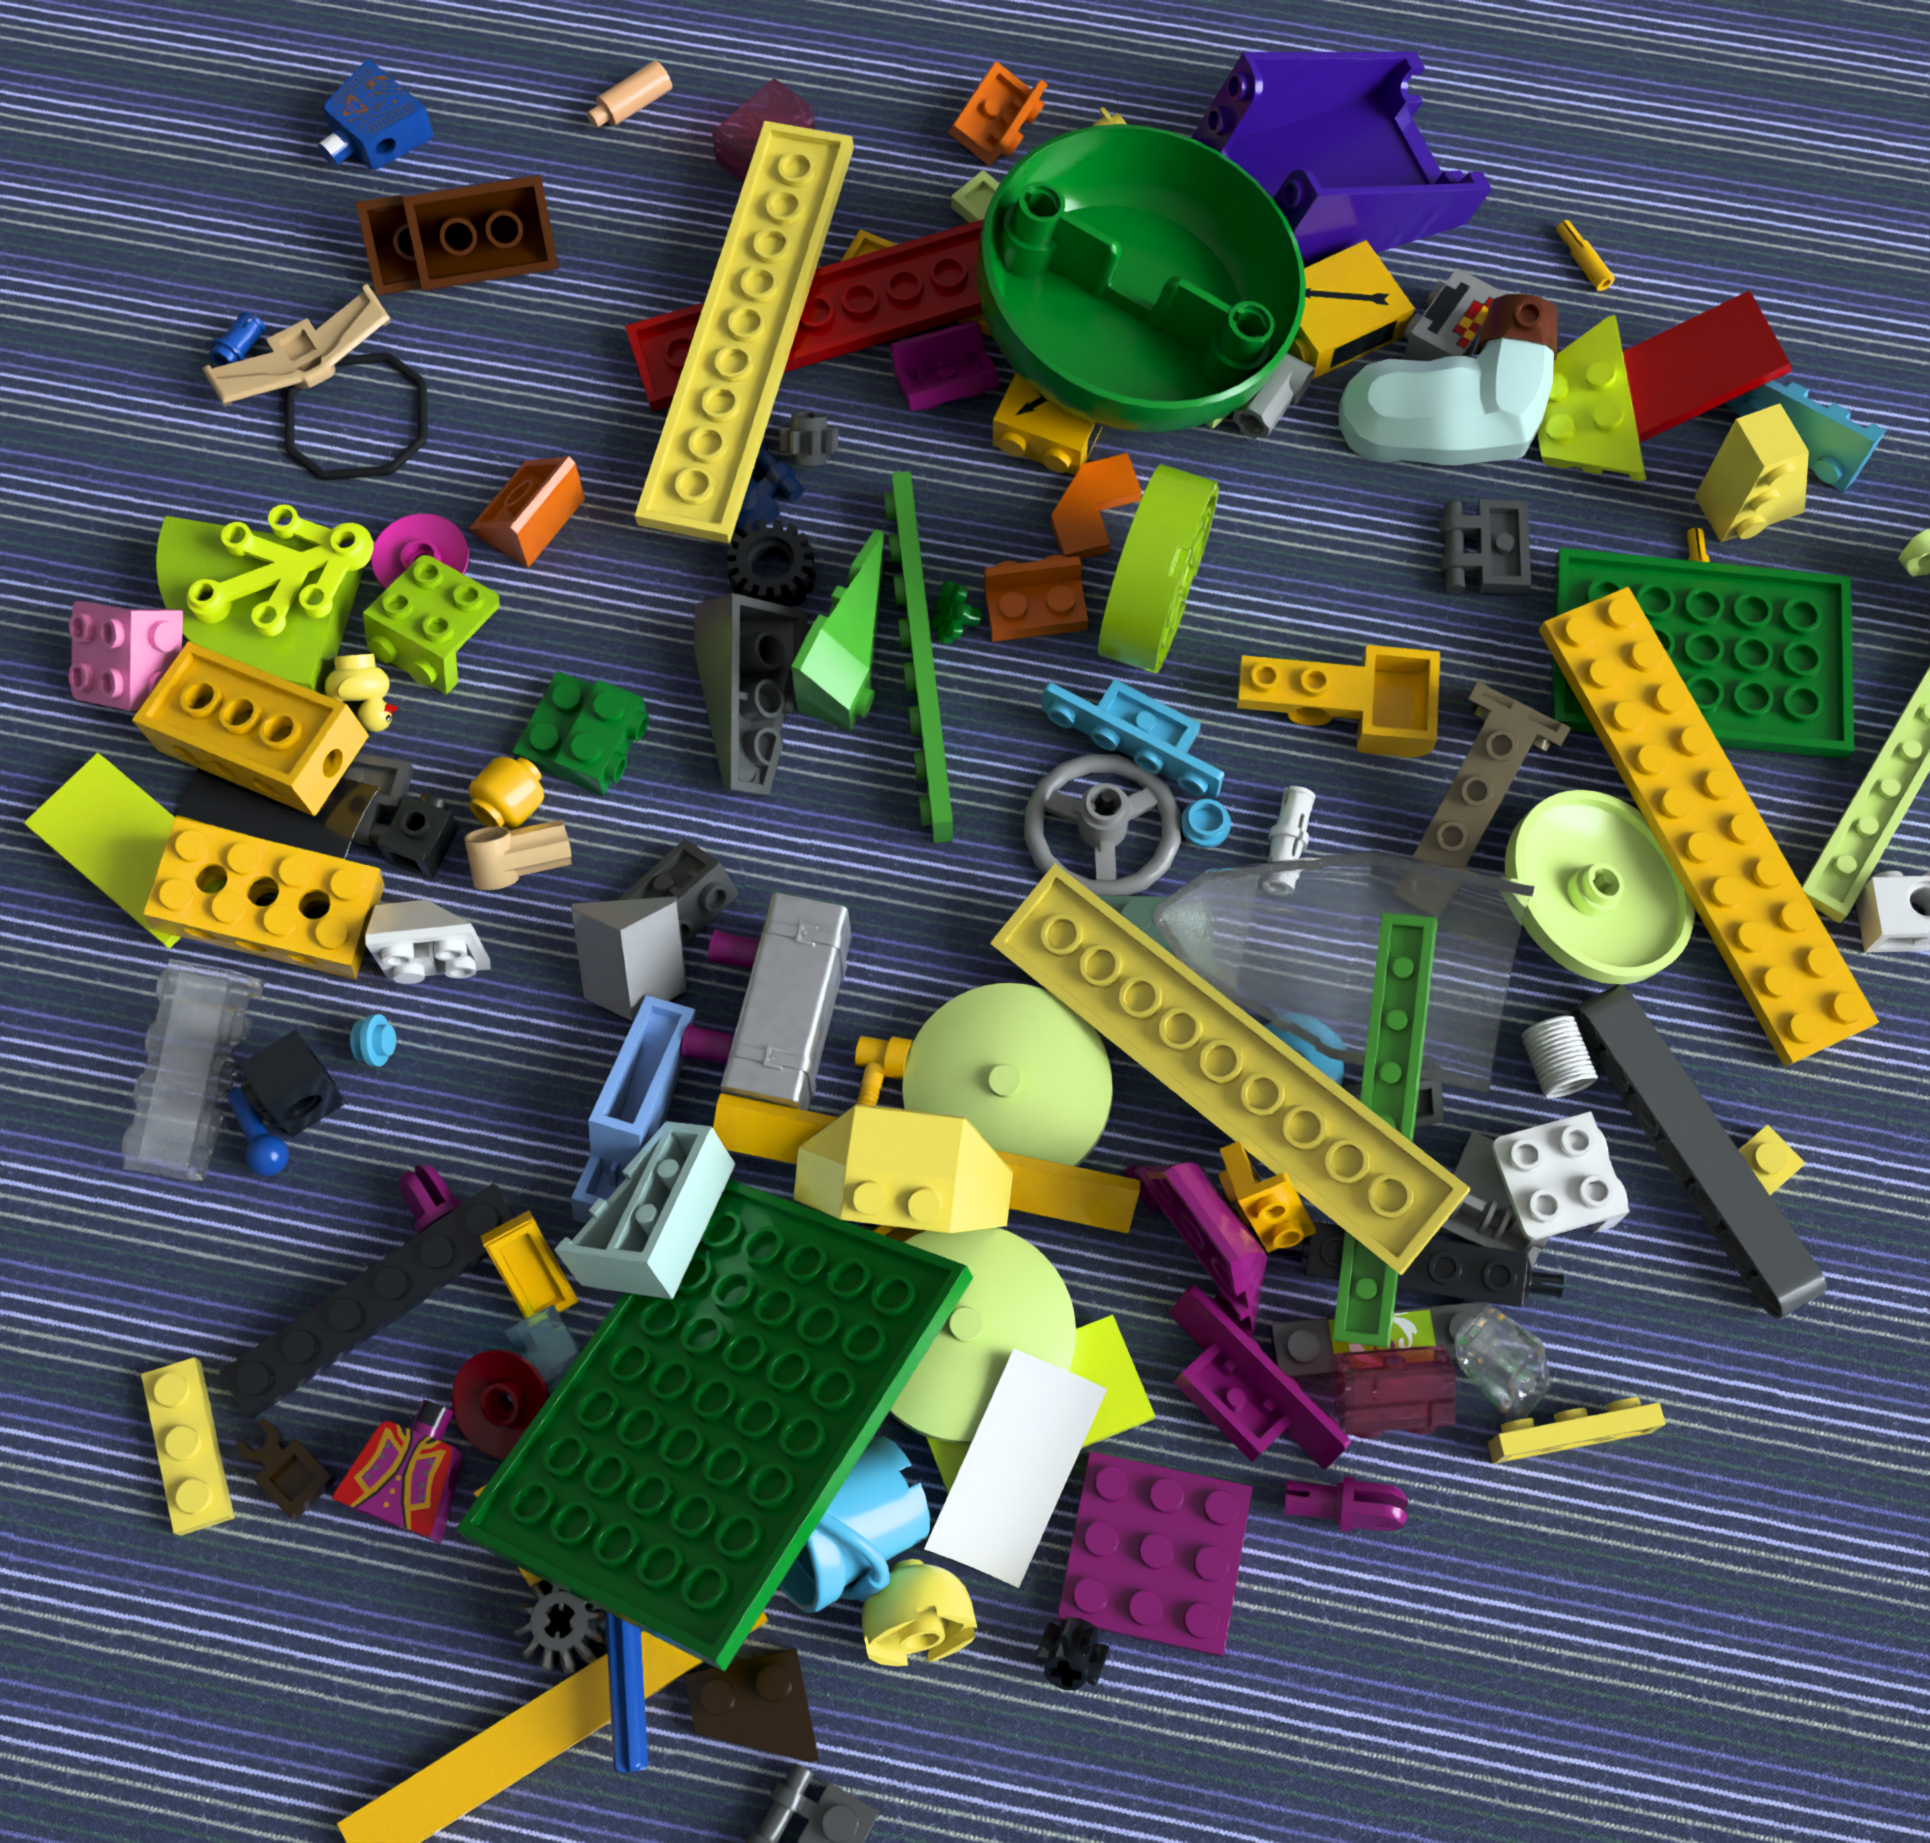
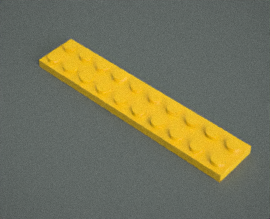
(1708, 827)

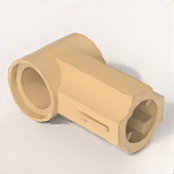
(502, 855)

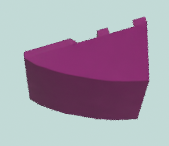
(1211, 1232)

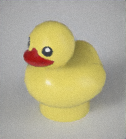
(357, 680)

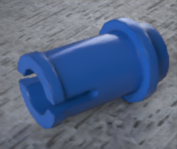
(237, 340)

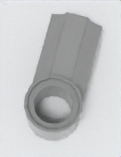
(1268, 405)

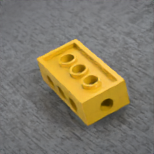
(205, 692)
(254, 867)

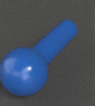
(266, 1152)

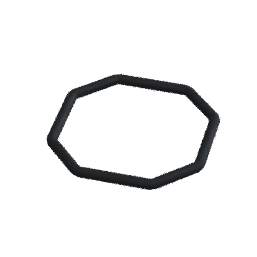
(367, 471)

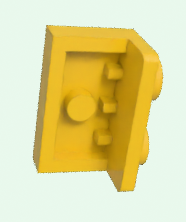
(1266, 1205)

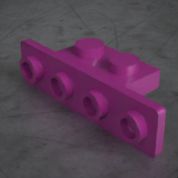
(1246, 1389)

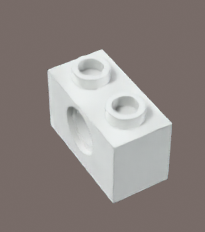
(1887, 915)

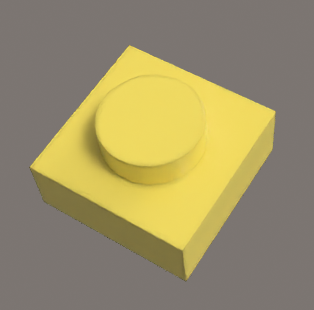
(1771, 1159)

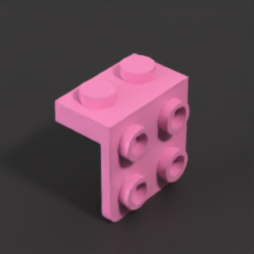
(121, 652)

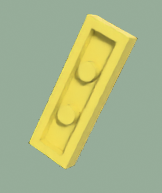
(1575, 1429)
(187, 1446)

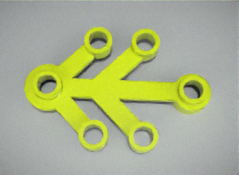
(286, 568)

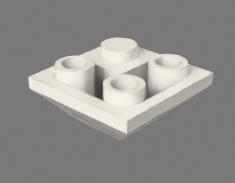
(423, 941)

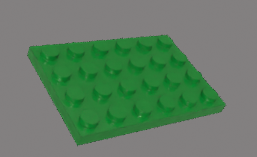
(1750, 642)

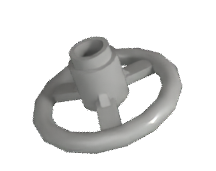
(1104, 820)

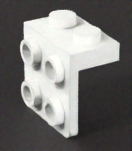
(1560, 1177)

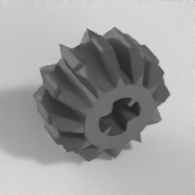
(543, 1624)

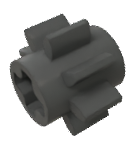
(808, 438)

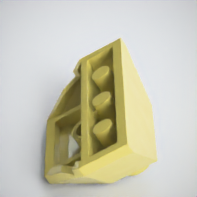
(904, 1171)

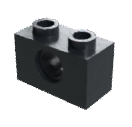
(290, 1085)

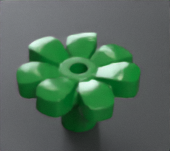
(953, 613)

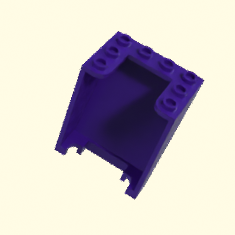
(1338, 148)

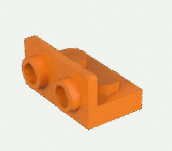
(1035, 598)

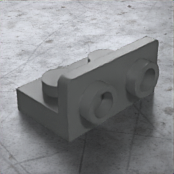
(694, 879)

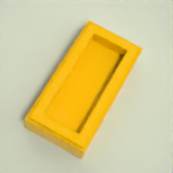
(528, 1266)

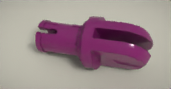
(427, 1196)
(1349, 1504)

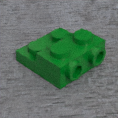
(583, 732)

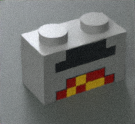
(1452, 319)

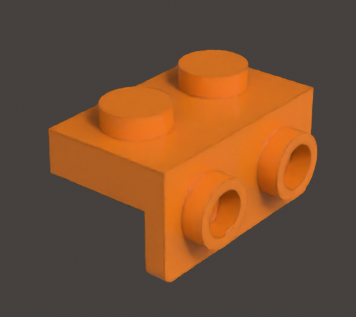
(995, 114)

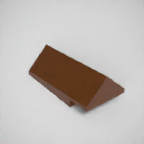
(457, 235)

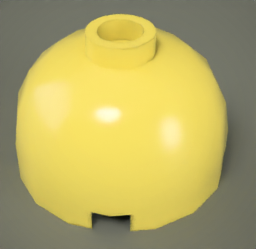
(917, 1612)

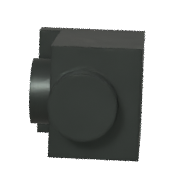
(420, 849)

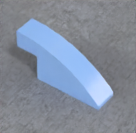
(633, 1099)

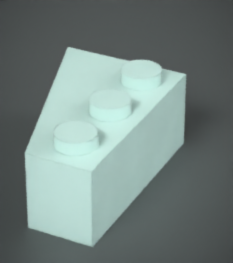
(656, 1216)

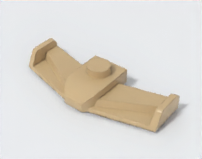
(300, 352)

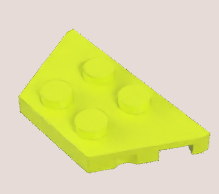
(1591, 408)

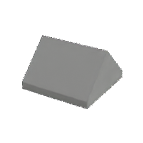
(629, 952)

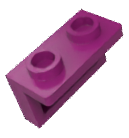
(943, 366)

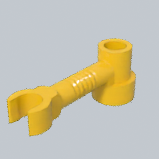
(880, 1060)

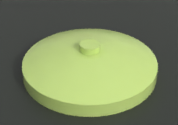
(1601, 888)
(1016, 1070)
(1008, 1306)

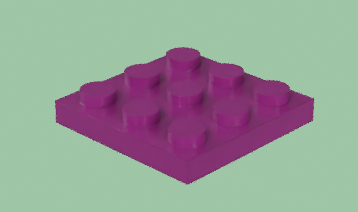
(1156, 1553)

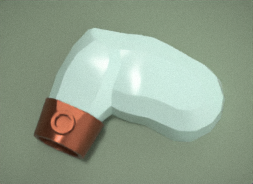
(1459, 405)

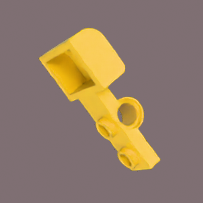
(1389, 694)

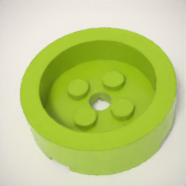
(1157, 568)

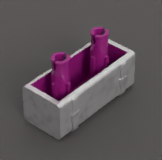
(785, 1002)

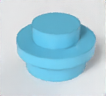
(1205, 823)
(373, 1040)

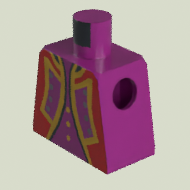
(406, 1475)

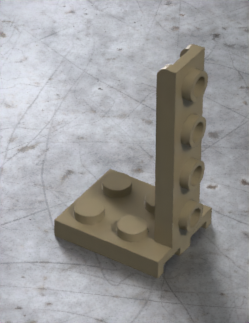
(1486, 774)

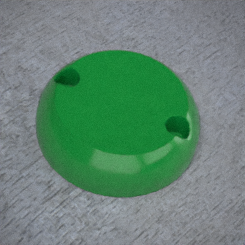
(1138, 278)

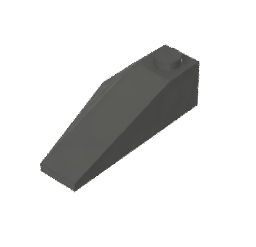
(747, 683)

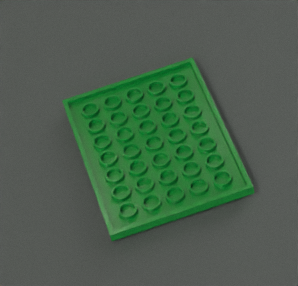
(717, 1422)

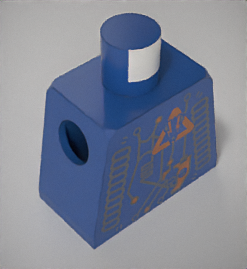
(373, 119)

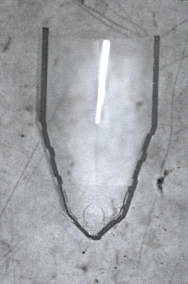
(1305, 940)

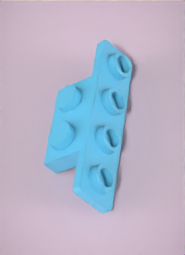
(1140, 729)

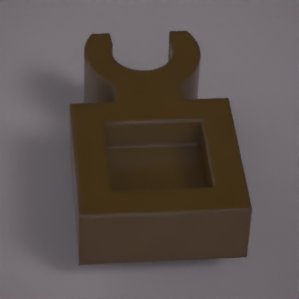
(290, 1473)

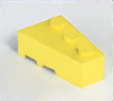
(1755, 476)

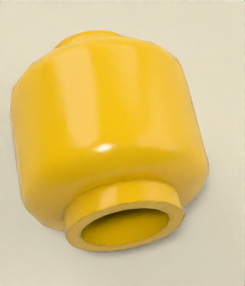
(506, 792)

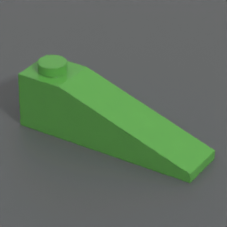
(838, 653)

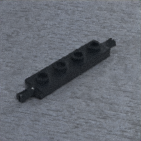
(1439, 1269)

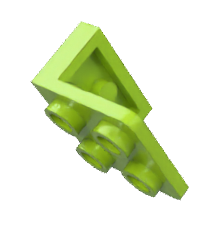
(427, 620)

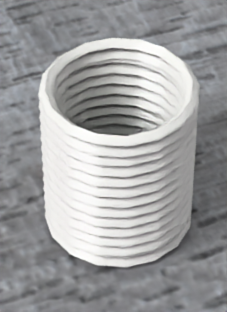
(1559, 1056)

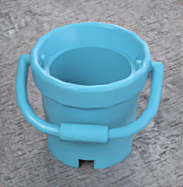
(860, 1531)

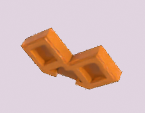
(1094, 488)

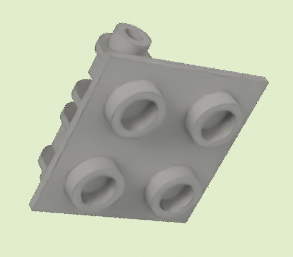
(1486, 1211)

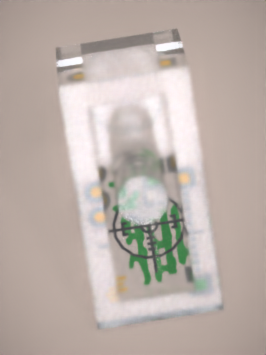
(1503, 1362)

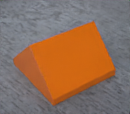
(531, 508)

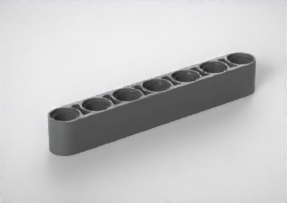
(1699, 1152)

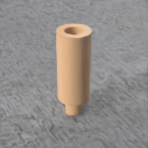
(630, 95)

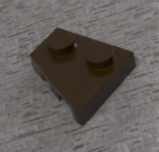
(756, 1705)

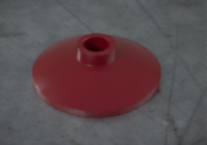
(483, 1405)

